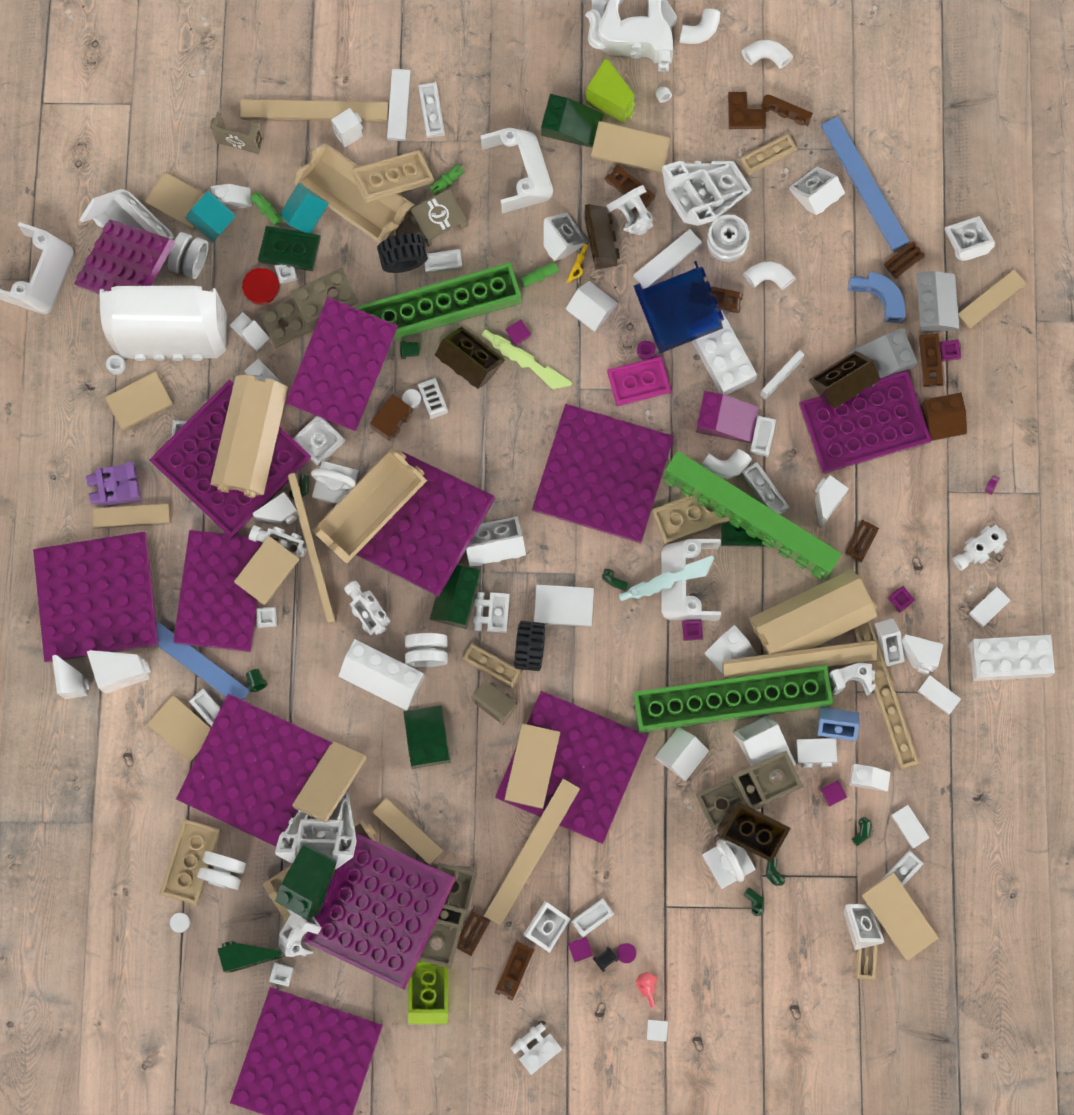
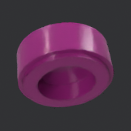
(646, 350)
(992, 484)
(626, 953)

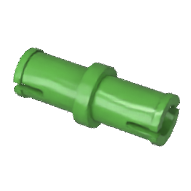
(446, 179)
(266, 208)
(539, 274)

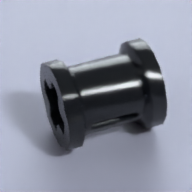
(605, 959)

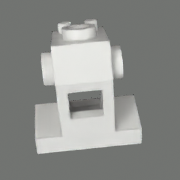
(626, 203)
(839, 677)
(295, 929)

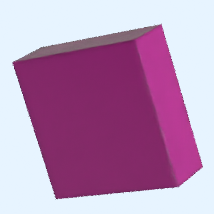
(518, 332)
(950, 350)
(901, 599)
(692, 630)
(833, 793)
(580, 949)

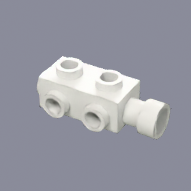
(257, 534)
(987, 545)
(367, 609)

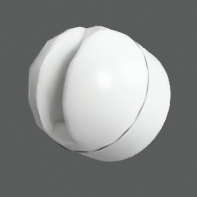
(663, 94)

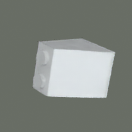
(117, 670)
(762, 741)

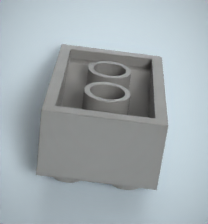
(889, 353)

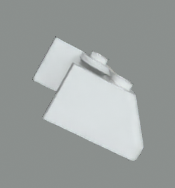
(537, 185)
(126, 209)
(48, 276)
(674, 602)

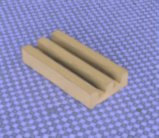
(866, 961)

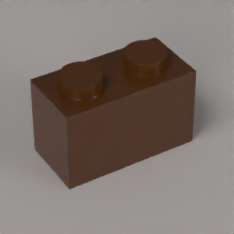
(391, 417)

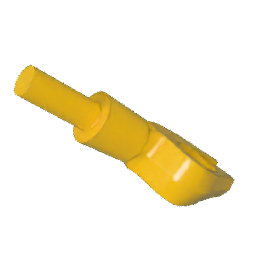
(577, 265)

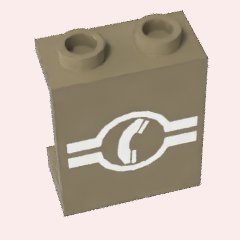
(250, 142)
(437, 216)

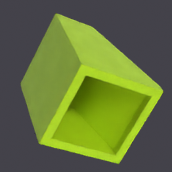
(610, 93)

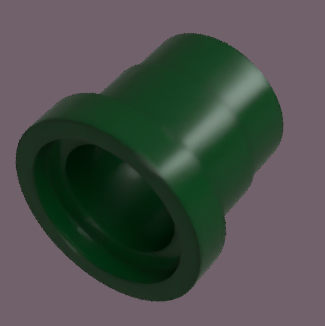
(408, 349)
(256, 680)

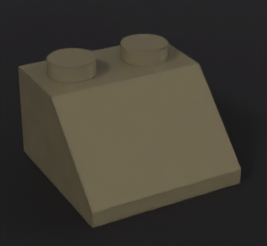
(494, 702)

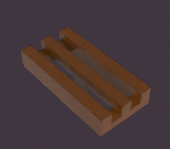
(916, 250)
(854, 555)
(480, 918)

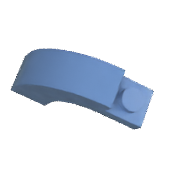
(885, 290)

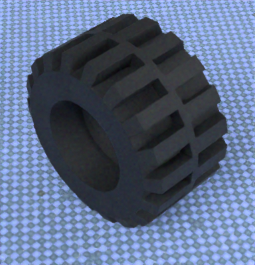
(402, 253)
(529, 645)

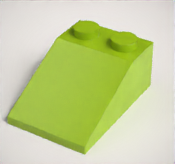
(428, 994)

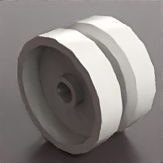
(728, 227)
(188, 255)
(426, 650)
(221, 870)

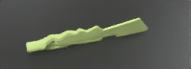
(524, 359)

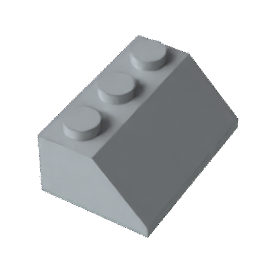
(937, 301)

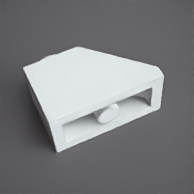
(232, 195)
(277, 511)
(890, 641)
(869, 777)

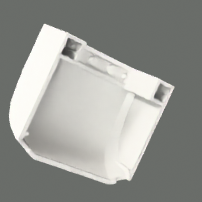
(164, 322)

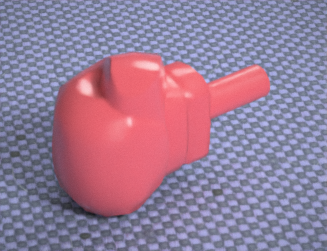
(645, 983)

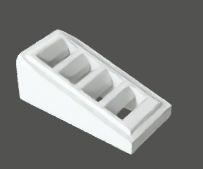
(437, 411)

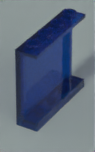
(680, 309)

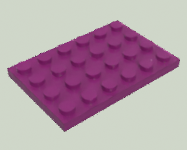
(123, 258)
(341, 364)
(866, 426)
(211, 605)

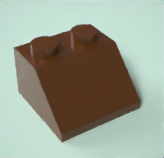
(945, 416)

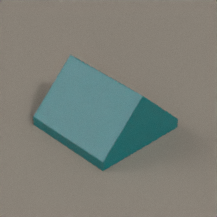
(304, 209)
(210, 216)

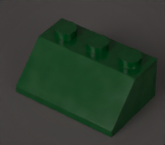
(457, 598)

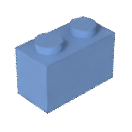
(838, 724)

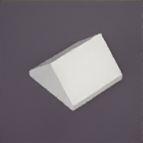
(591, 305)
(682, 753)
(546, 926)
(862, 926)

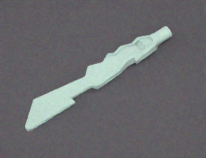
(665, 581)

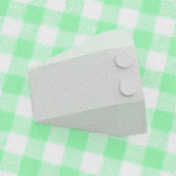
(703, 189)
(332, 838)

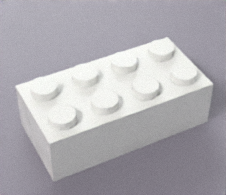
(725, 359)
(1012, 658)

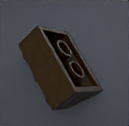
(601, 236)
(469, 357)
(845, 379)
(753, 831)

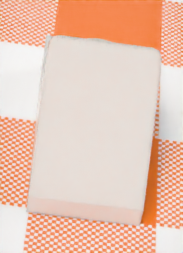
(250, 332)

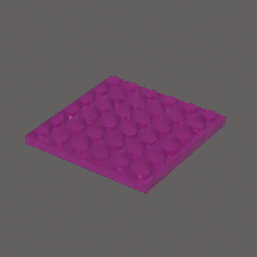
(191, 458)
(603, 473)
(429, 530)
(95, 596)
(590, 755)
(252, 769)
(381, 911)
(305, 1059)

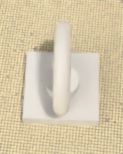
(333, 482)
(728, 863)

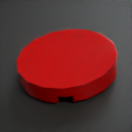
(260, 286)

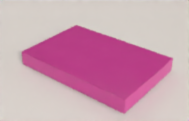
(639, 381)

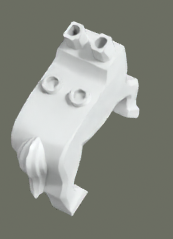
(633, 36)

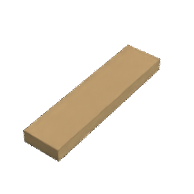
(991, 299)
(131, 516)
(408, 831)

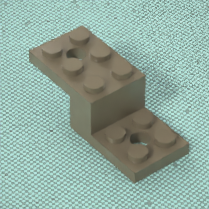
(306, 307)
(750, 787)
(451, 918)

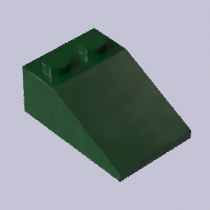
(570, 121)
(426, 737)
(306, 883)
(242, 956)

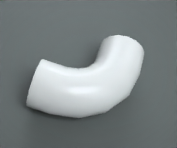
(702, 31)
(767, 49)
(769, 271)
(727, 468)

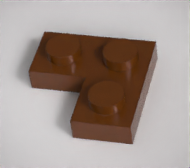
(742, 118)

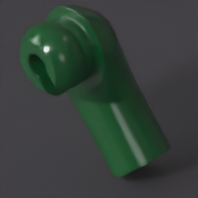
(304, 486)
(612, 581)
(865, 831)
(773, 875)
(757, 902)

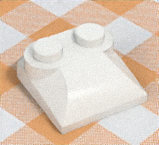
(970, 239)

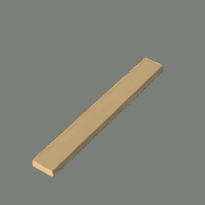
(311, 110)
(311, 548)
(800, 659)
(888, 702)
(532, 852)

